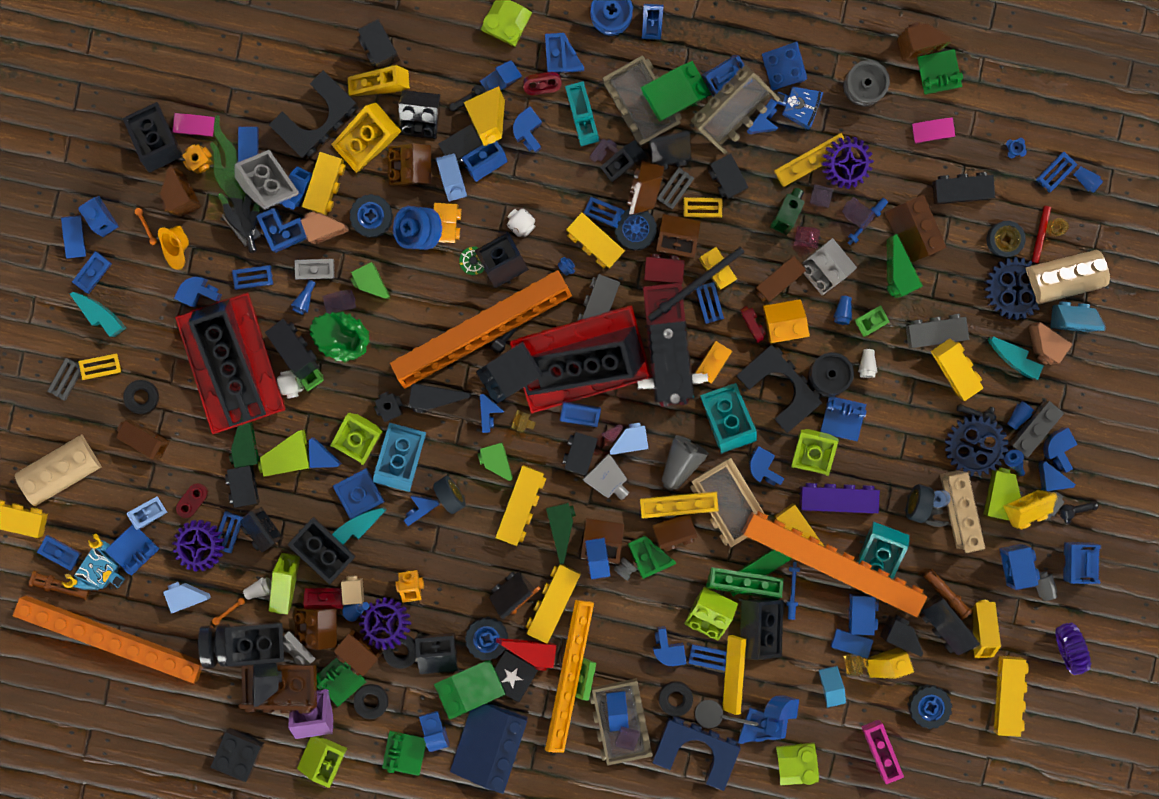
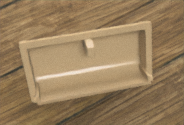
(1068, 276)
(57, 471)

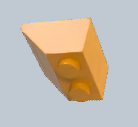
(786, 321)

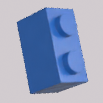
(484, 160)
(862, 614)

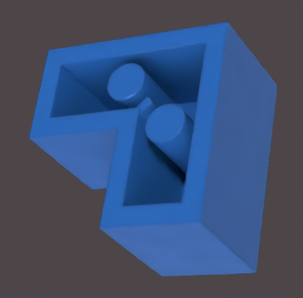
(279, 234)

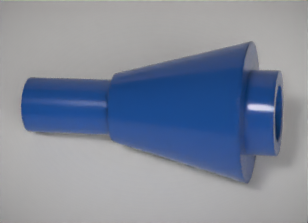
(302, 302)
(1015, 460)
(353, 611)

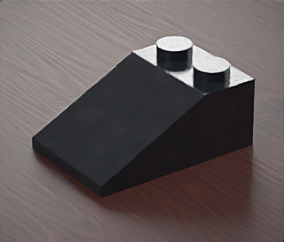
(152, 137)
(670, 150)
(509, 373)
(429, 397)
(260, 529)
(511, 593)
(254, 644)

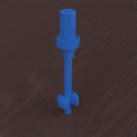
(877, 210)
(792, 603)

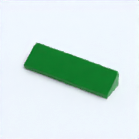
(765, 563)
(745, 583)

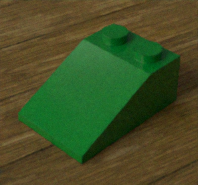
(676, 91)
(900, 272)
(469, 689)

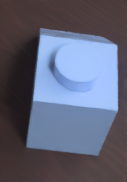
(631, 439)
(183, 596)

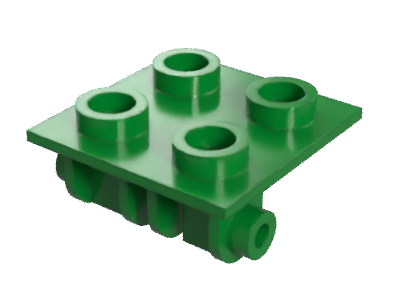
(939, 72)
(339, 681)
(404, 753)

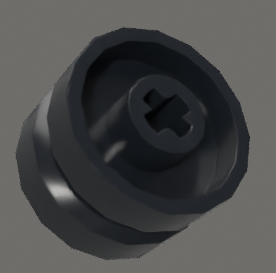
(840, 380)
(212, 646)

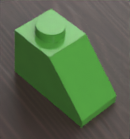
(369, 280)
(496, 460)

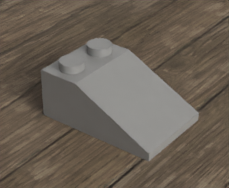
(264, 180)

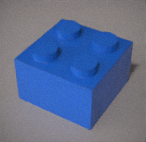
(1019, 566)

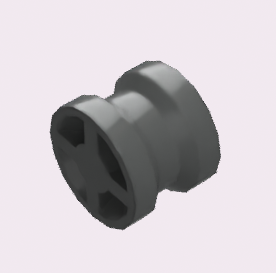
(625, 568)

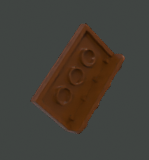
(295, 691)

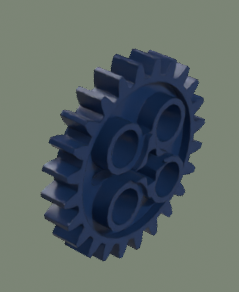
(998, 289)
(968, 460)

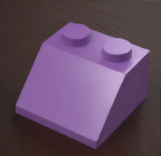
(316, 722)

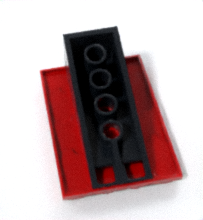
(585, 358)
(230, 363)

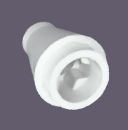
(868, 364)
(258, 589)

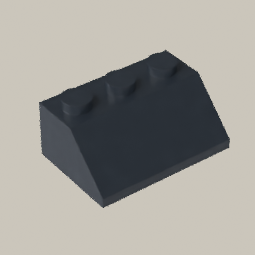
(321, 550)
(948, 626)
(762, 628)

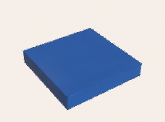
(358, 493)

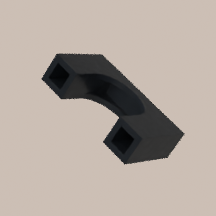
(307, 141)
(803, 400)

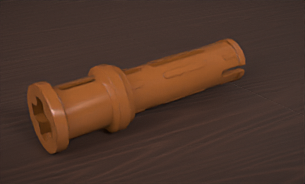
(49, 583)
(948, 595)

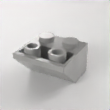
(828, 267)

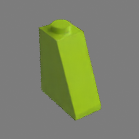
(287, 456)
(1001, 491)
(283, 583)

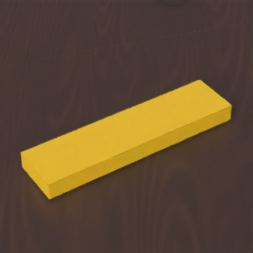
(805, 163)
(679, 504)
(734, 674)

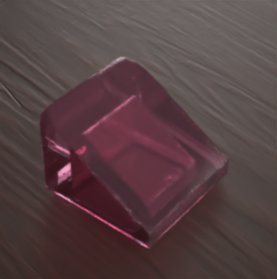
(807, 237)
(612, 433)

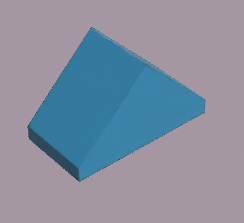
(832, 686)

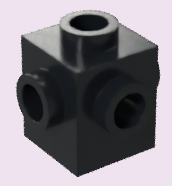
(394, 411)

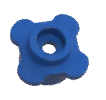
(1020, 143)
(566, 266)

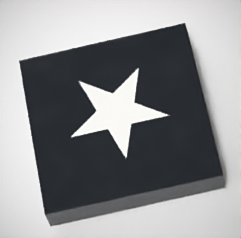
(514, 675)

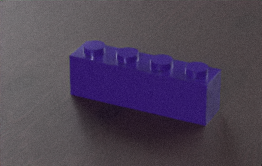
(839, 499)

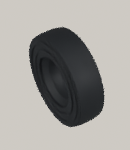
(132, 405)
(401, 663)
(675, 687)
(382, 697)

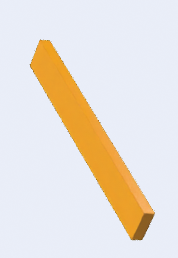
(569, 676)

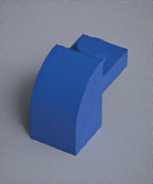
(523, 126)
(301, 180)
(192, 288)
(1055, 447)
(759, 464)
(668, 654)
(778, 712)
(434, 732)

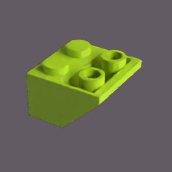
(711, 613)
(321, 760)

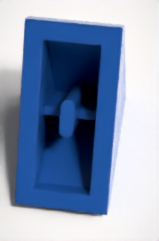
(652, 21)
(320, 457)
(1052, 479)
(597, 558)
(617, 710)

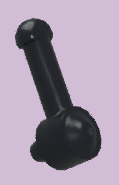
(476, 91)
(498, 344)
(969, 411)
(1068, 511)

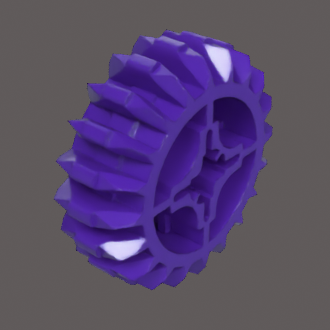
(846, 155)
(182, 545)
(378, 627)
(1073, 648)

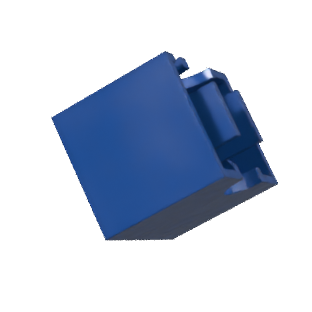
(722, 73)
(1081, 563)

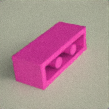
(882, 751)

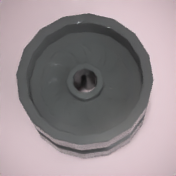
(872, 73)

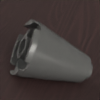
(682, 462)

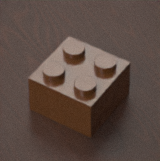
(357, 653)

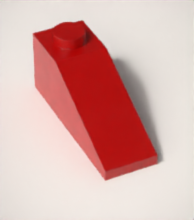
(534, 652)

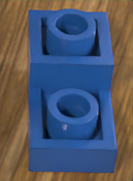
(73, 236)

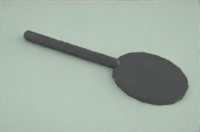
(710, 714)

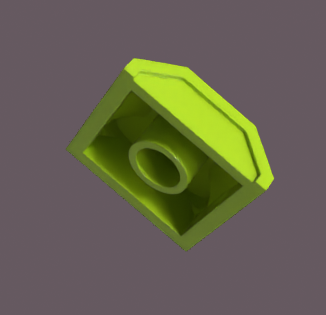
(506, 21)
(356, 437)
(815, 451)
(798, 764)

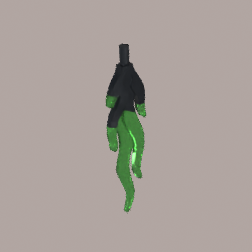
(241, 218)

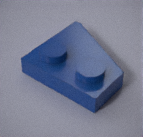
(561, 55)
(754, 733)

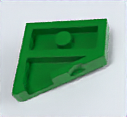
(649, 557)

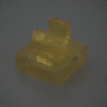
(521, 422)
(855, 664)

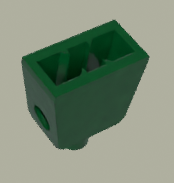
(788, 212)

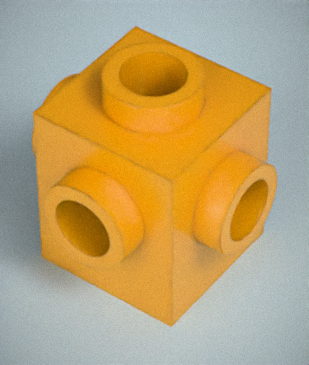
(203, 162)
(410, 586)

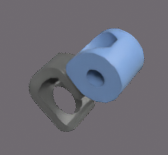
(941, 499)

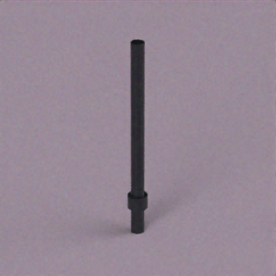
(666, 306)

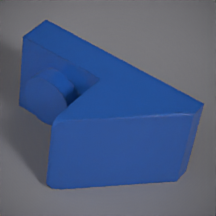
(502, 76)
(761, 124)
(488, 407)
(424, 505)

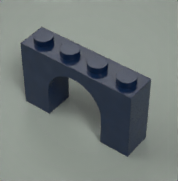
(677, 733)

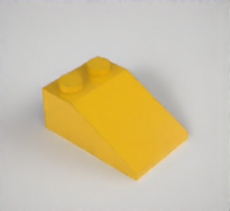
(366, 136)
(1030, 508)

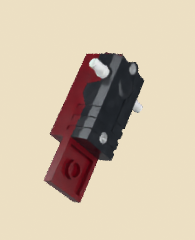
(668, 349)

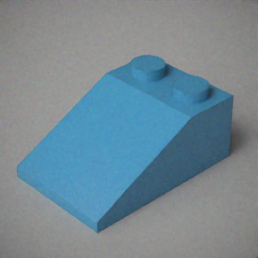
(1076, 318)
(399, 457)

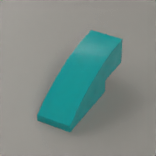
(582, 113)
(98, 314)
(1016, 358)
(358, 525)

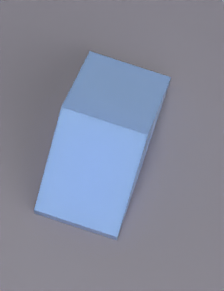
(146, 513)

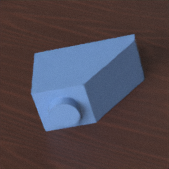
(451, 177)

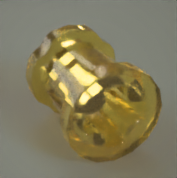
(1063, 227)

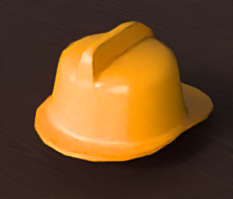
(173, 245)

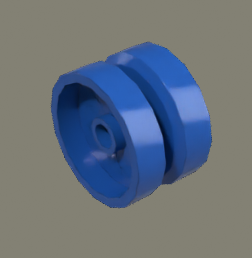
(615, 23)
(417, 228)

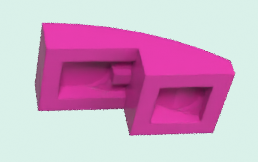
(193, 124)
(933, 130)

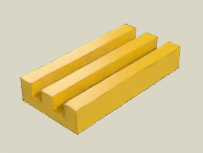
(703, 215)
(83, 370)

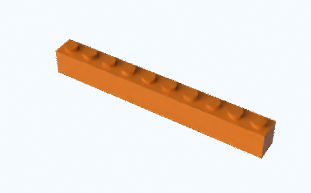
(481, 329)
(834, 564)
(108, 638)

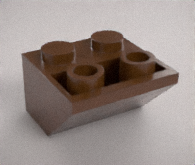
(409, 164)
(645, 187)
(678, 236)
(604, 529)
(674, 531)
(316, 628)

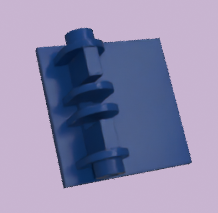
(784, 66)
(843, 418)
(132, 549)

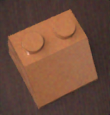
(321, 228)
(1048, 344)

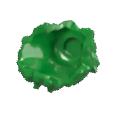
(339, 336)

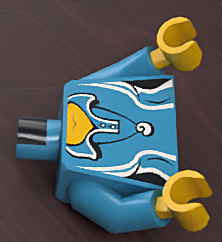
(97, 569)

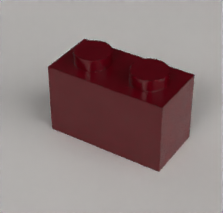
(664, 270)

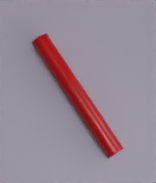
(1041, 234)

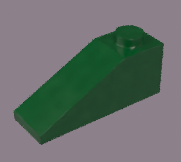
(244, 446)
(561, 523)

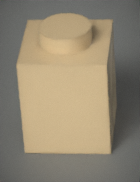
(352, 590)

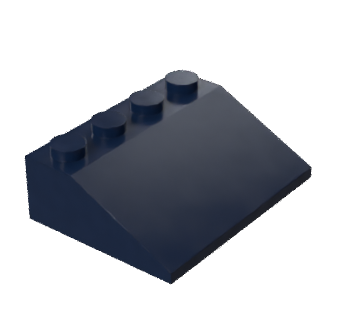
(489, 746)

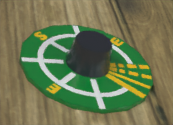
(470, 262)

